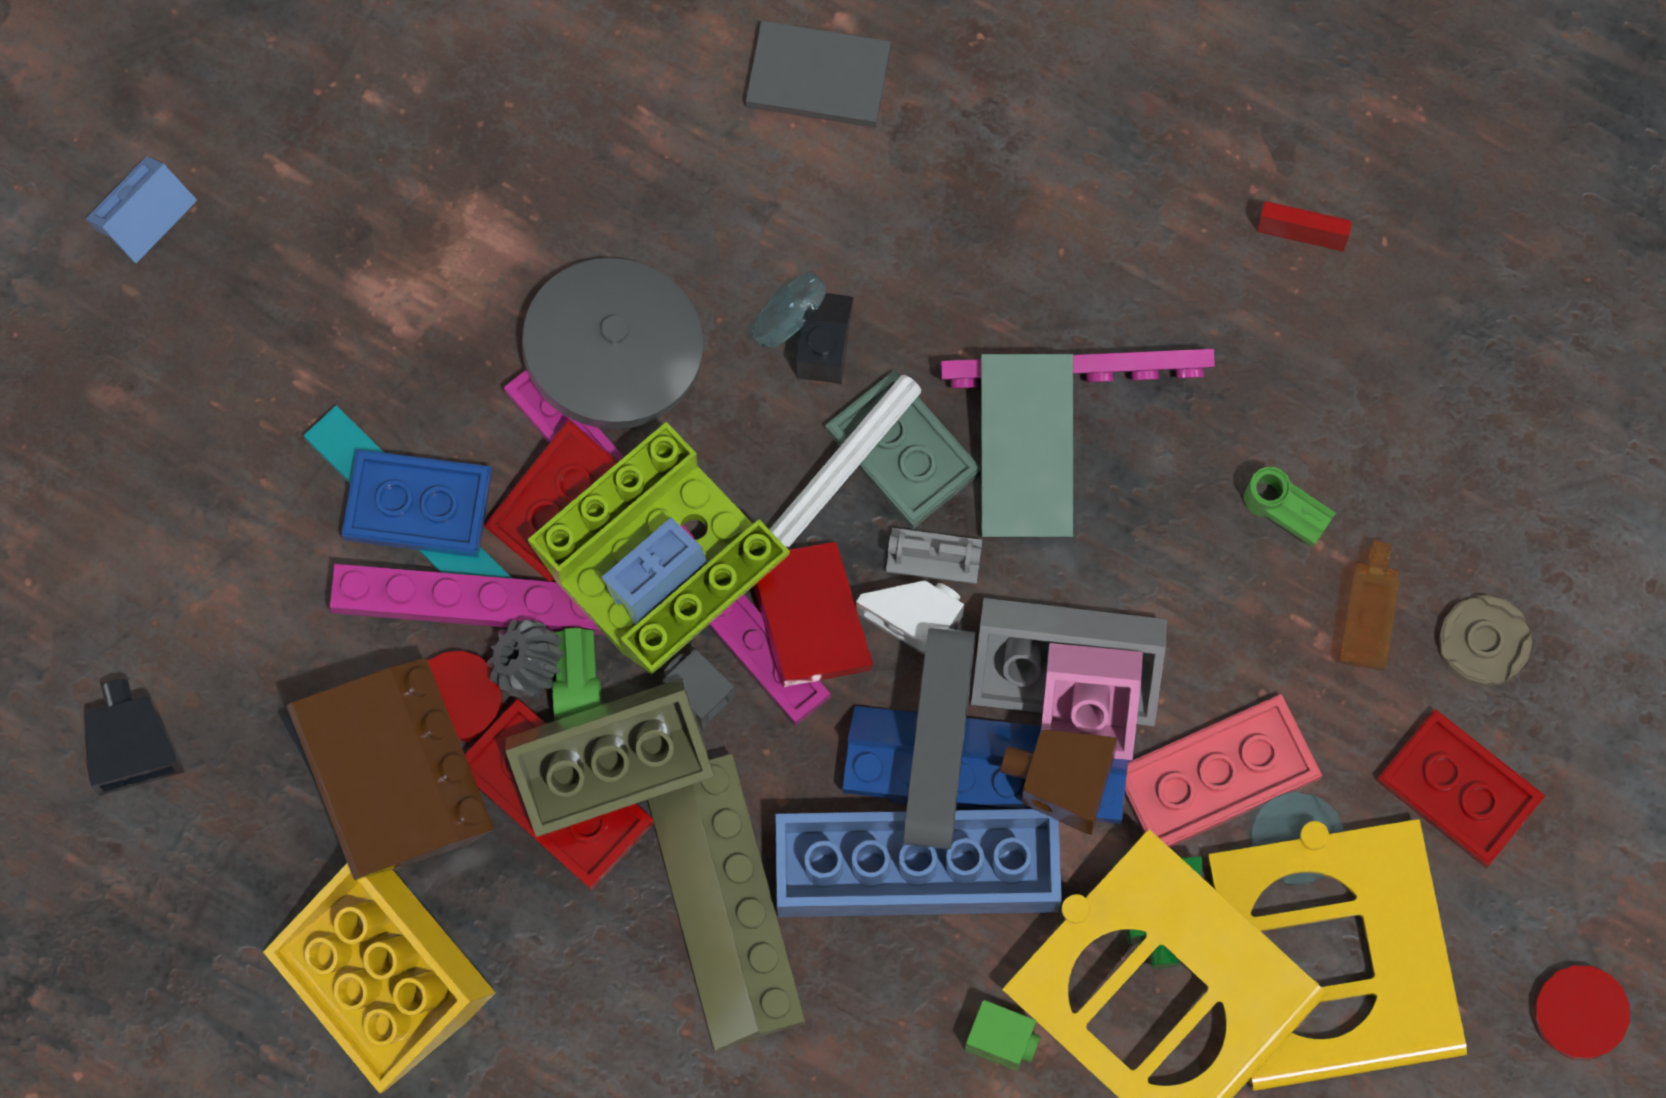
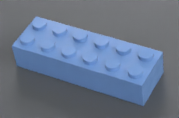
(864, 869)

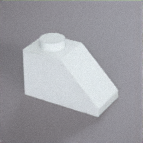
(911, 610)

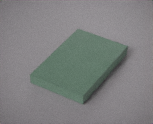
(915, 462)

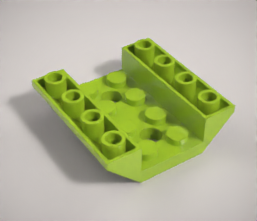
(623, 510)

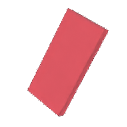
(1220, 772)

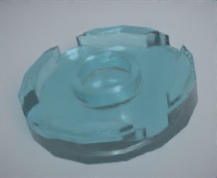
(785, 310)
(1283, 821)

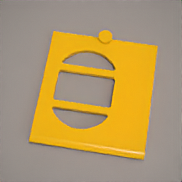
(1243, 969)
(1413, 983)

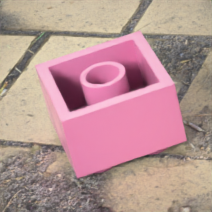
(1093, 693)

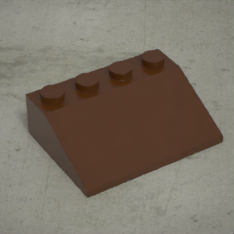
(390, 769)

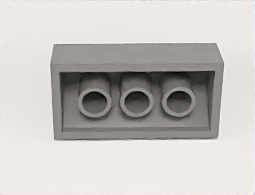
(1016, 651)

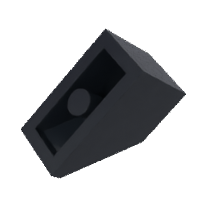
(825, 340)

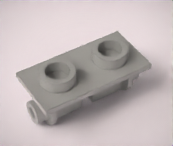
(934, 556)

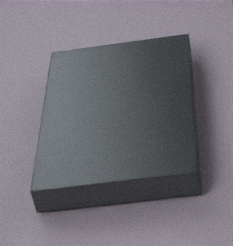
(818, 74)

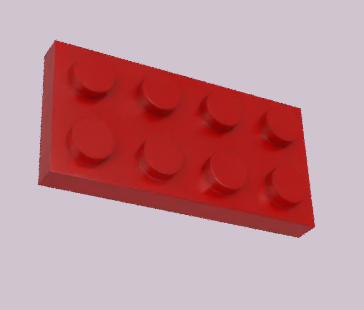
(584, 849)

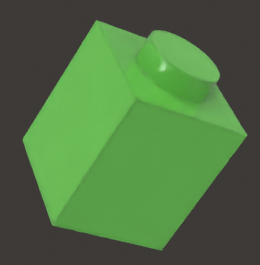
(1002, 1036)

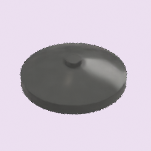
(612, 343)

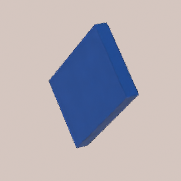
(417, 503)

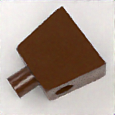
(1064, 775)

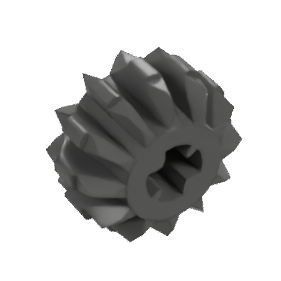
(525, 659)

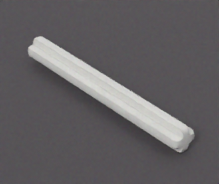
(845, 460)

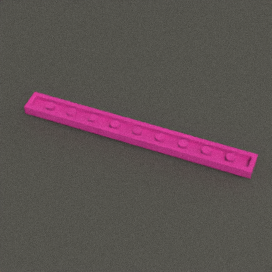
(740, 625)

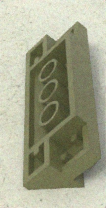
(726, 909)

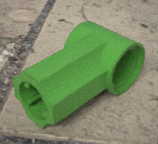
(1293, 508)
(576, 684)

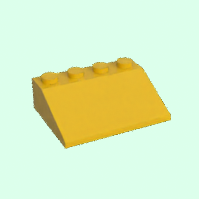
(378, 973)

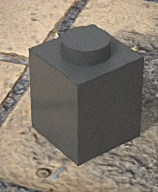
(705, 685)

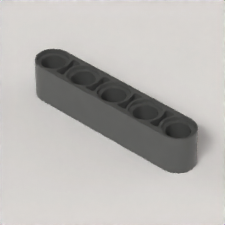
(939, 738)

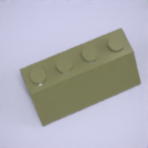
(609, 757)

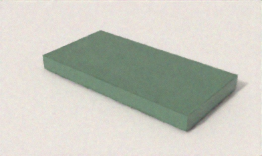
(1027, 445)

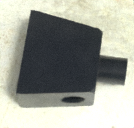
(127, 742)

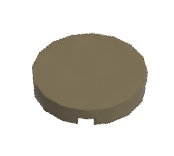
(1485, 641)

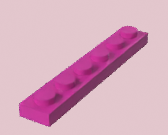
(1102, 366)
(452, 598)

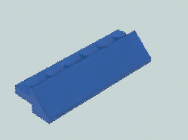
(883, 751)

